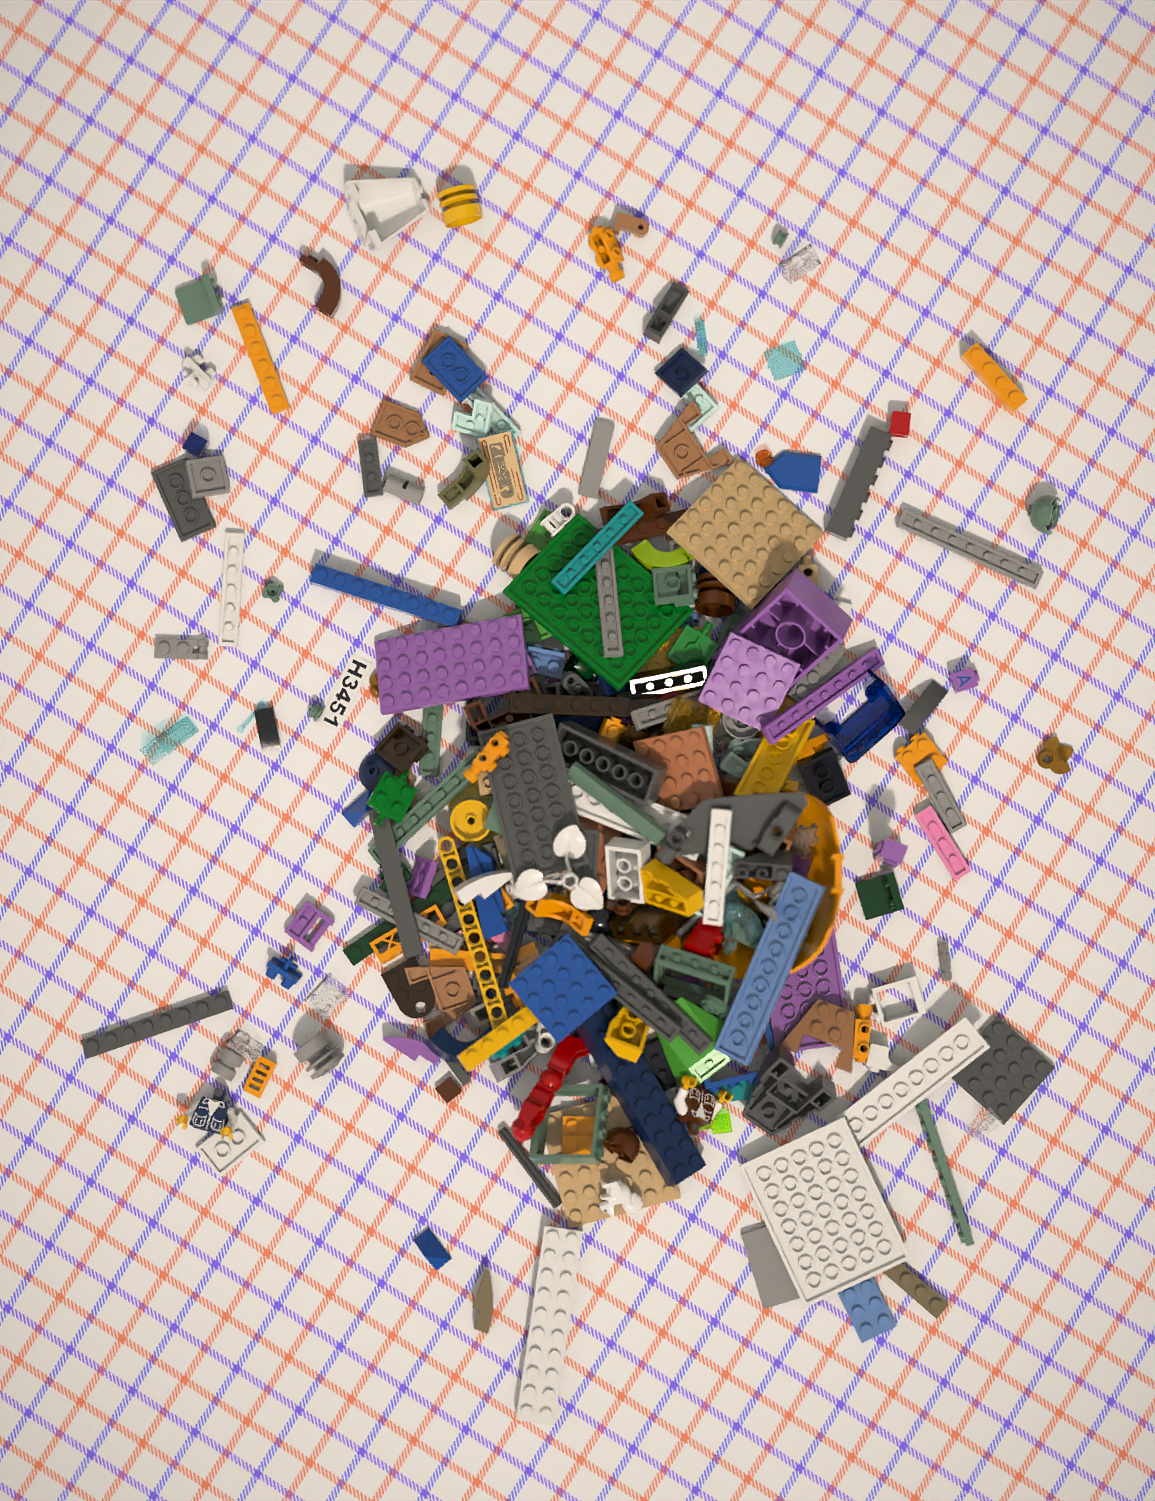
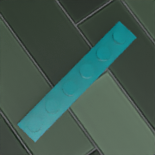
(597, 548)

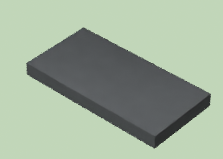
(188, 515)

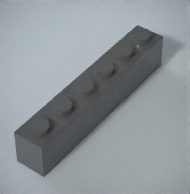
(858, 483)

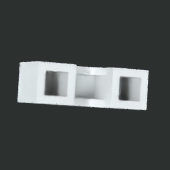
(879, 1059)

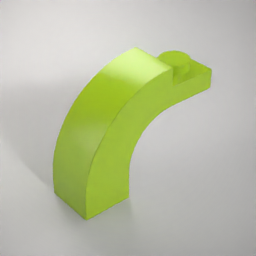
(651, 558)

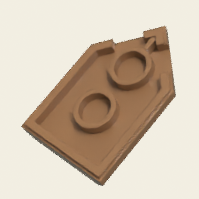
(399, 425)

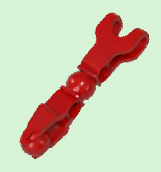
(550, 1081)

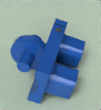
(285, 968)

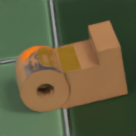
(630, 224)

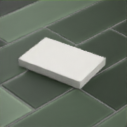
(226, 1153)

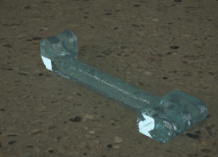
(729, 944)

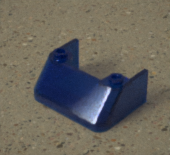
(866, 724)

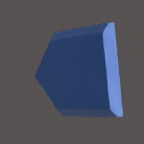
(795, 471)

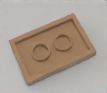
(421, 374)

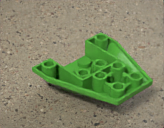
(683, 1058)

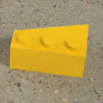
(669, 889)

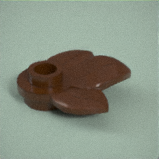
(621, 906)

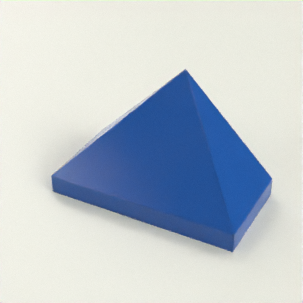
(358, 809)
(432, 1249)

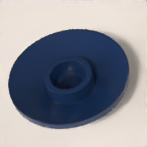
(373, 761)

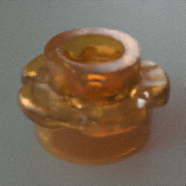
(764, 458)

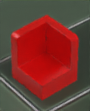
(900, 424)

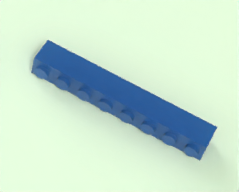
(385, 596)

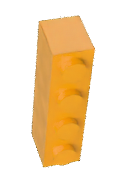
(994, 378)

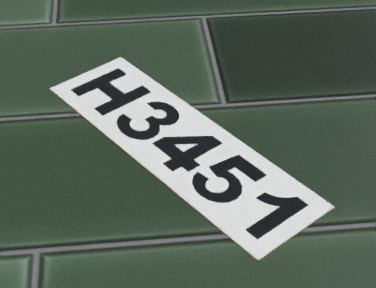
(345, 692)

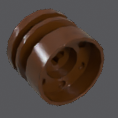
(713, 597)

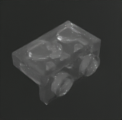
(327, 996)

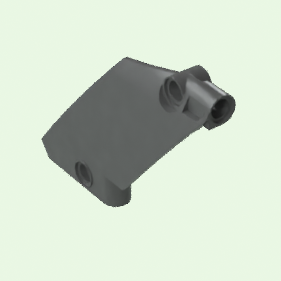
(751, 824)

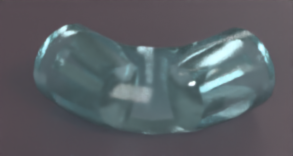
(746, 918)

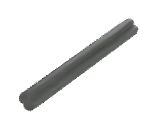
(529, 1167)

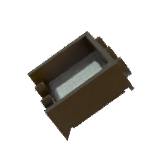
(643, 924)

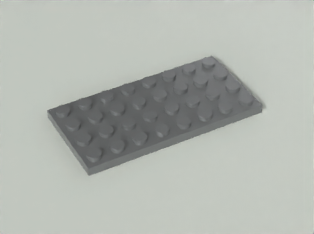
(533, 795)

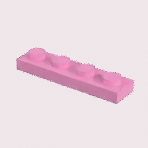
(942, 843)

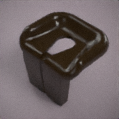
(630, 734)

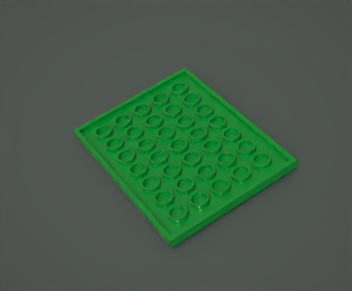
(576, 617)

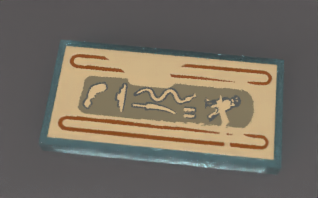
(505, 479)

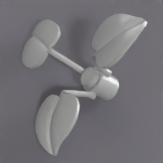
(774, 893)

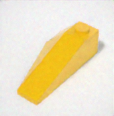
(627, 1035)

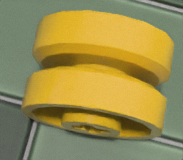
(459, 823)

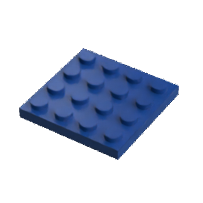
(562, 988)

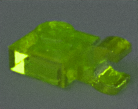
(720, 1124)

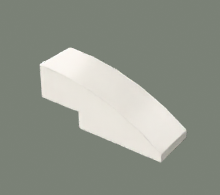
(481, 884)

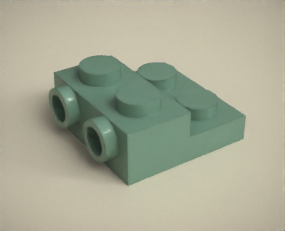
(674, 585)

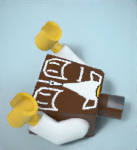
(696, 1106)

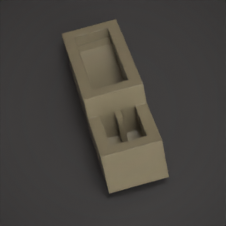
(484, 1303)

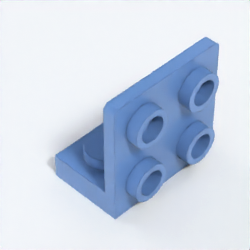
(546, 661)

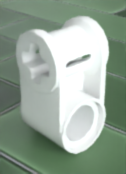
(555, 521)
(542, 1033)

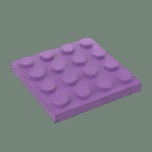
(748, 681)

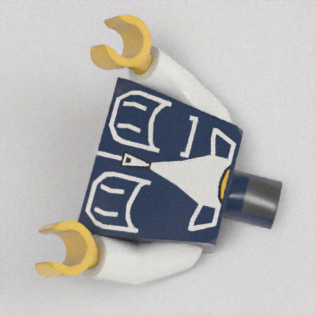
(211, 1115)

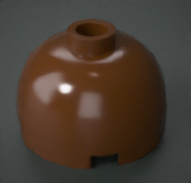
(622, 1142)

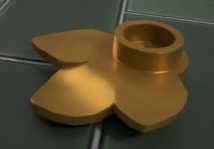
(1057, 754)

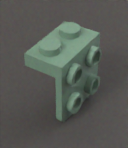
(199, 300)

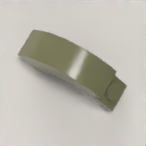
(468, 482)

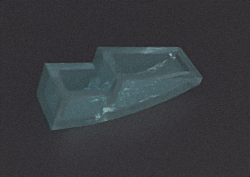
(169, 740)

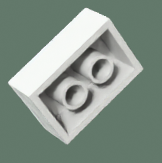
(623, 867)

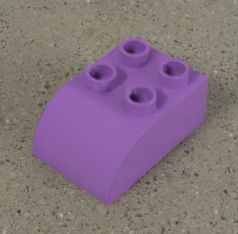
(795, 622)

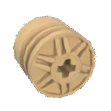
(514, 554)

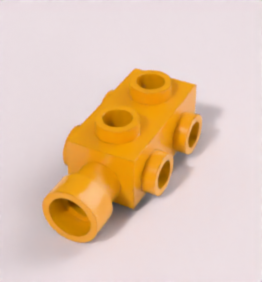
(607, 251)
(492, 755)
(862, 1038)

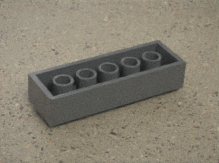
(612, 763)

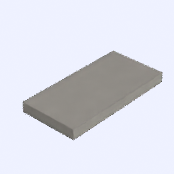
(768, 1268)

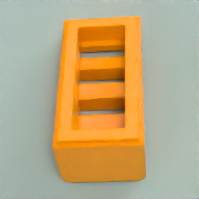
(271, 1064)

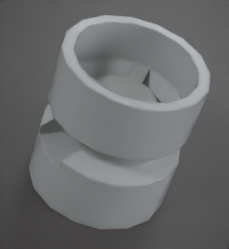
(228, 1062)

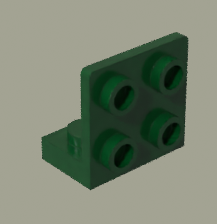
(879, 896)

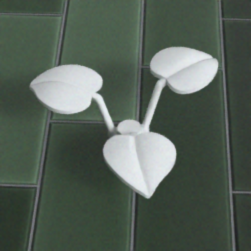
(584, 896)

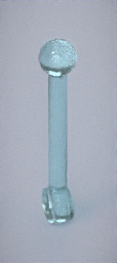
(240, 729)

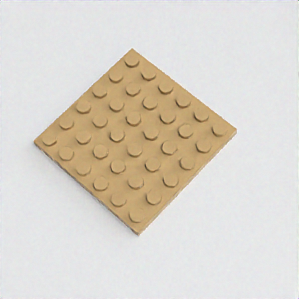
(745, 533)
(581, 1183)

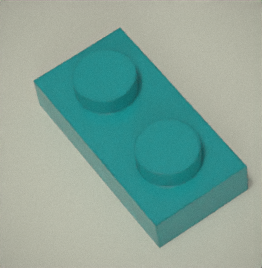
(504, 1050)

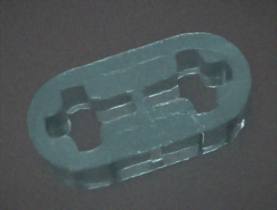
(701, 340)

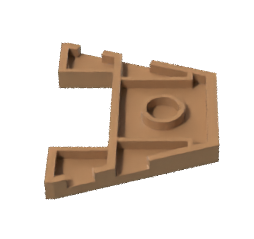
(682, 451)
(451, 991)
(829, 1025)

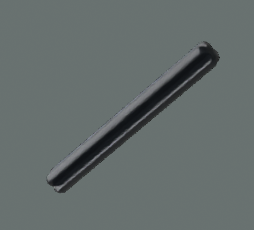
(514, 946)

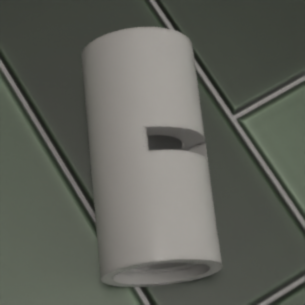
(404, 489)

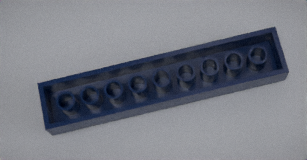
(643, 1102)

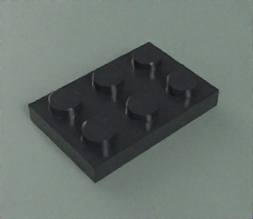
(824, 776)

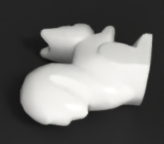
(619, 1193)

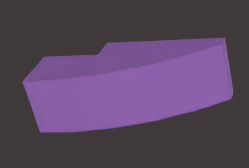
(412, 1048)

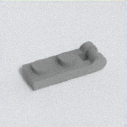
(180, 649)

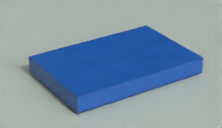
(454, 369)

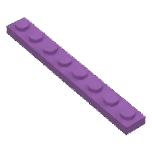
(822, 696)

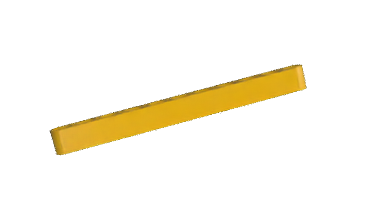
(468, 930)

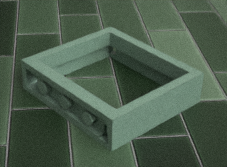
(695, 966)
(538, 1141)

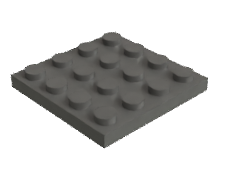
(1004, 1072)

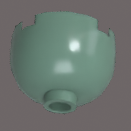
(1044, 513)

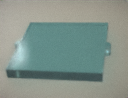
(784, 360)

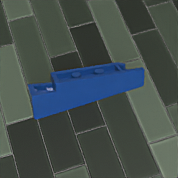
(490, 908)

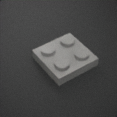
(207, 477)

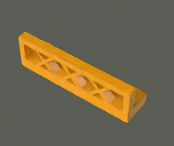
(395, 951)
(441, 957)

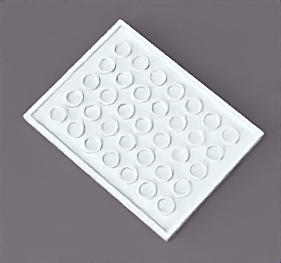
(824, 1212)

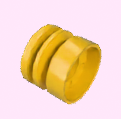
(459, 205)

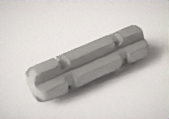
(944, 959)

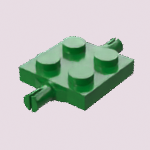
(693, 645)
(391, 797)

